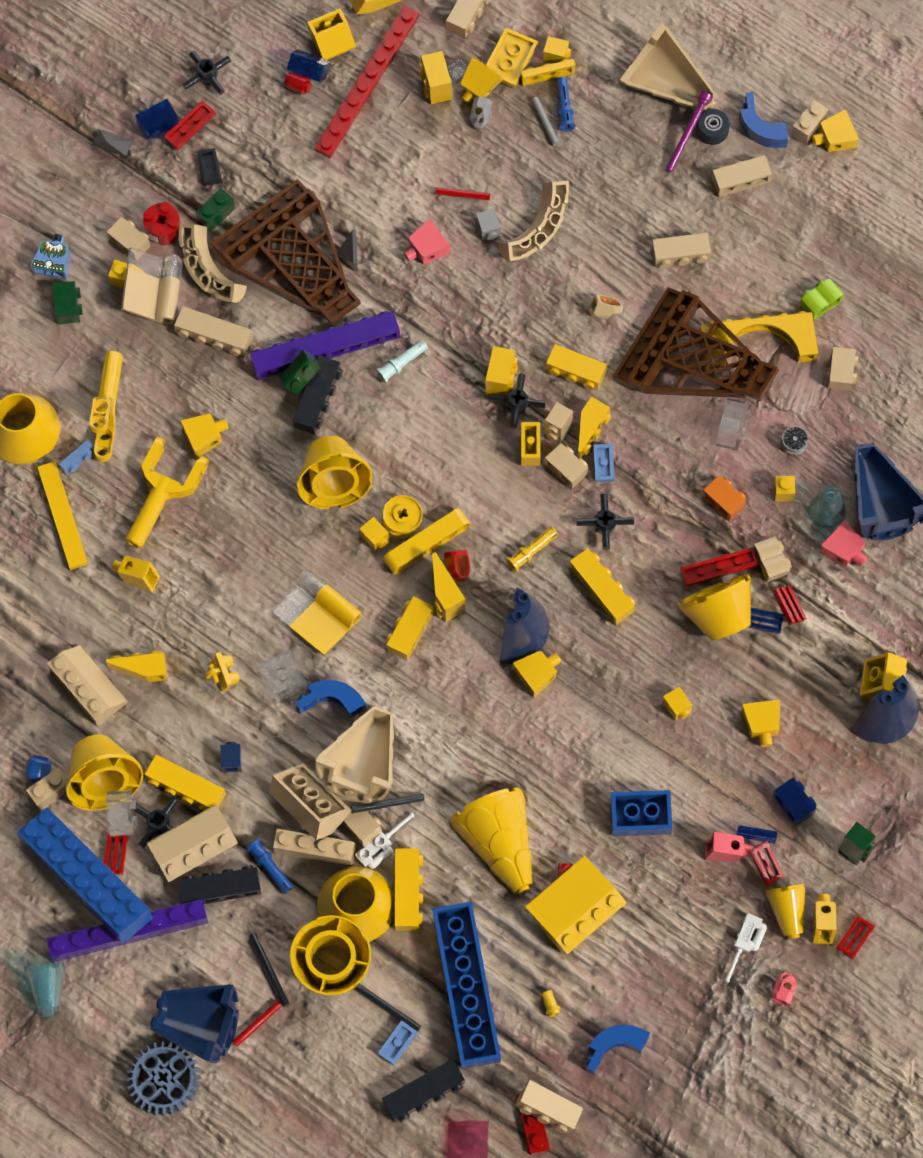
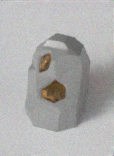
(480, 112)

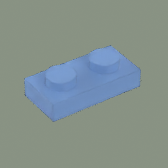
(72, 462)
(603, 463)
(397, 1043)

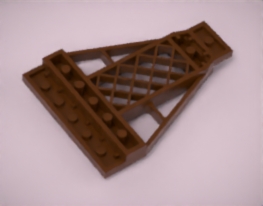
(265, 227)
(659, 339)

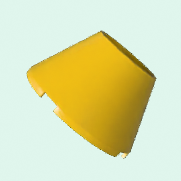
(35, 440)
(333, 474)
(721, 607)
(99, 768)
(381, 913)
(327, 932)

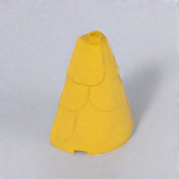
(499, 836)

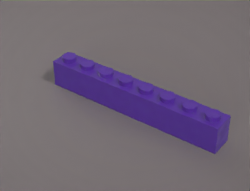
(329, 343)
(100, 938)

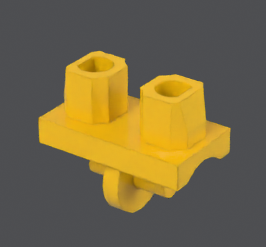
(219, 672)

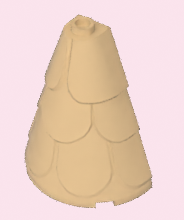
(667, 71)
(360, 759)

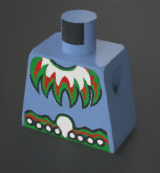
(52, 258)

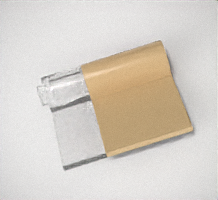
(152, 286)

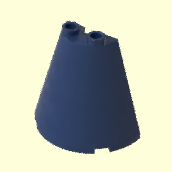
(524, 629)
(889, 714)
(199, 1019)

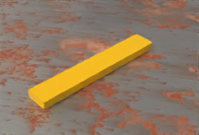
(62, 515)

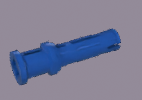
(565, 111)
(264, 859)

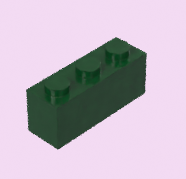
(857, 844)

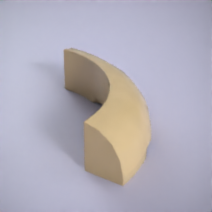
(544, 226)
(201, 266)

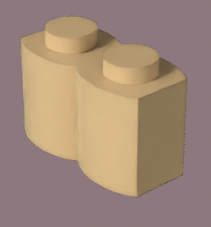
(772, 559)

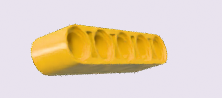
(426, 541)

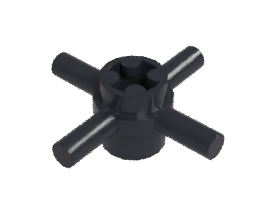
(211, 69)
(517, 394)
(605, 514)
(155, 815)

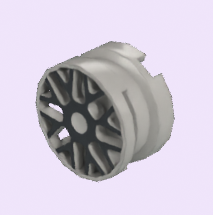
(794, 441)

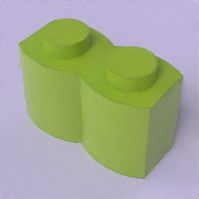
(822, 298)

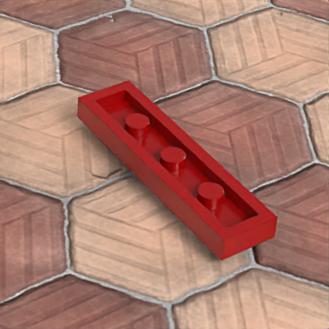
(719, 567)

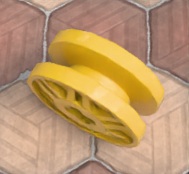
(401, 506)

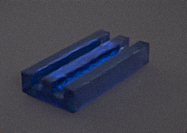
(765, 620)
(757, 834)

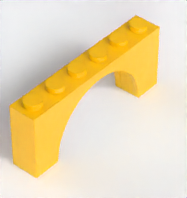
(793, 328)

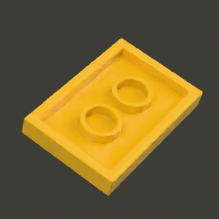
(512, 56)

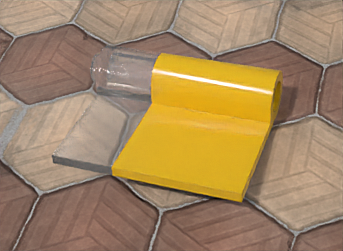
(317, 612)

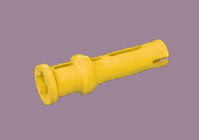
(525, 553)

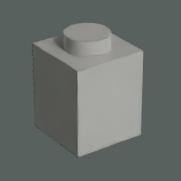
(488, 224)

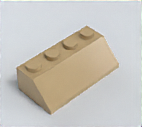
(87, 684)
(309, 800)
(192, 843)

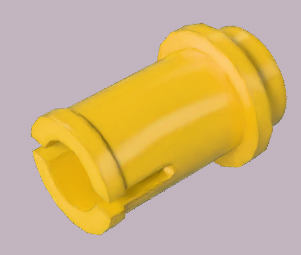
(550, 1004)

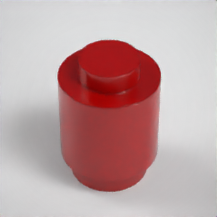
(298, 83)

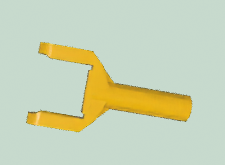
(104, 405)
(161, 489)

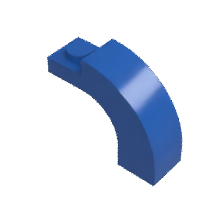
(764, 133)
(332, 691)
(616, 1036)

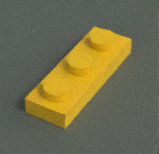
(547, 72)

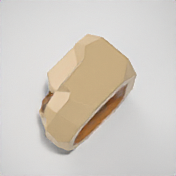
(605, 306)

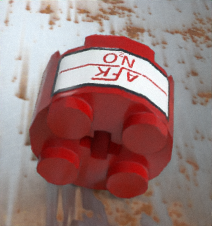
(161, 223)

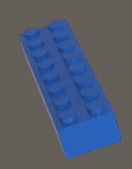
(84, 875)
(466, 985)

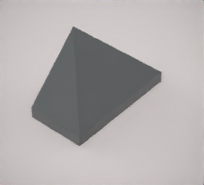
(112, 143)
(348, 251)

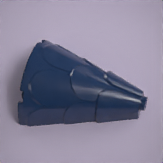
(884, 496)

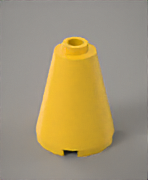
(788, 908)

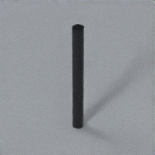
(387, 803)
(269, 970)
(387, 1007)

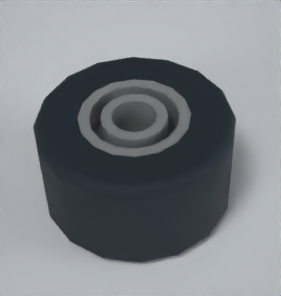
(714, 133)

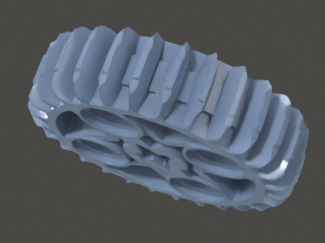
(148, 1083)

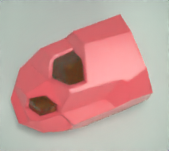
(784, 989)

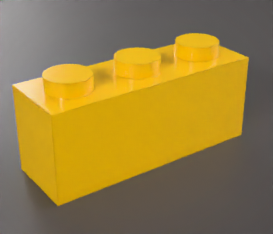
(576, 367)
(409, 628)

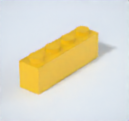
(601, 586)
(184, 784)
(407, 889)

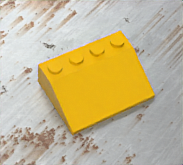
(575, 905)

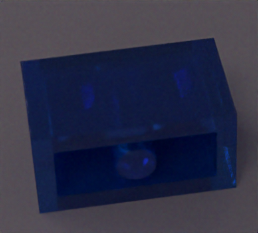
(308, 65)
(157, 119)
(795, 801)

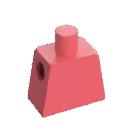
(427, 244)
(844, 546)
(726, 847)

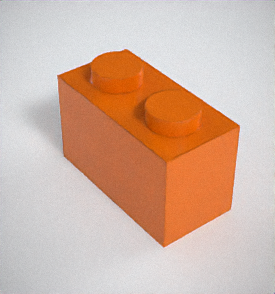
(724, 497)

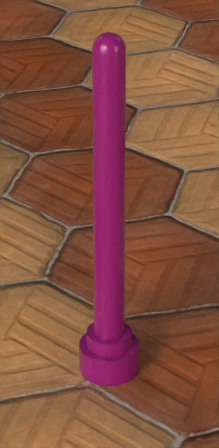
(703, 100)

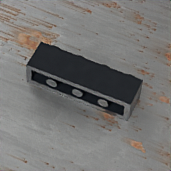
(316, 396)
(221, 886)
(424, 1091)

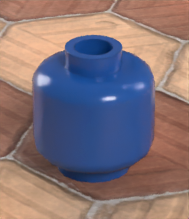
(37, 768)

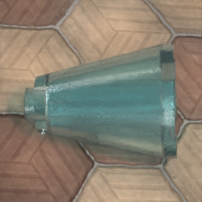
(827, 508)
(46, 986)

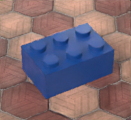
(641, 813)

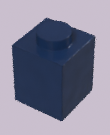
(231, 757)

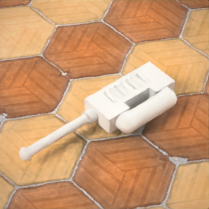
(379, 843)
(744, 943)

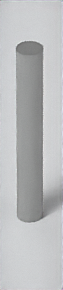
(544, 119)

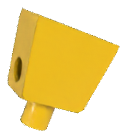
(479, 80)
(837, 133)
(203, 433)
(137, 573)
(537, 671)
(762, 720)
(824, 920)

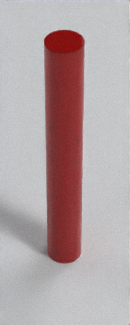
(462, 193)
(257, 1023)

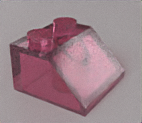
(468, 1139)

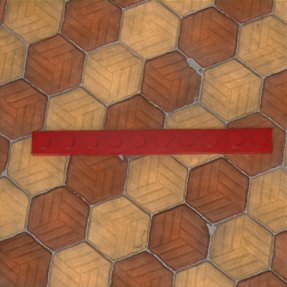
(366, 82)

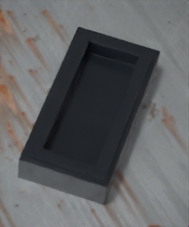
(209, 167)

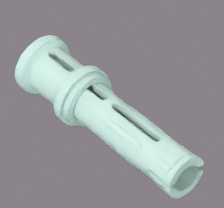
(394, 365)

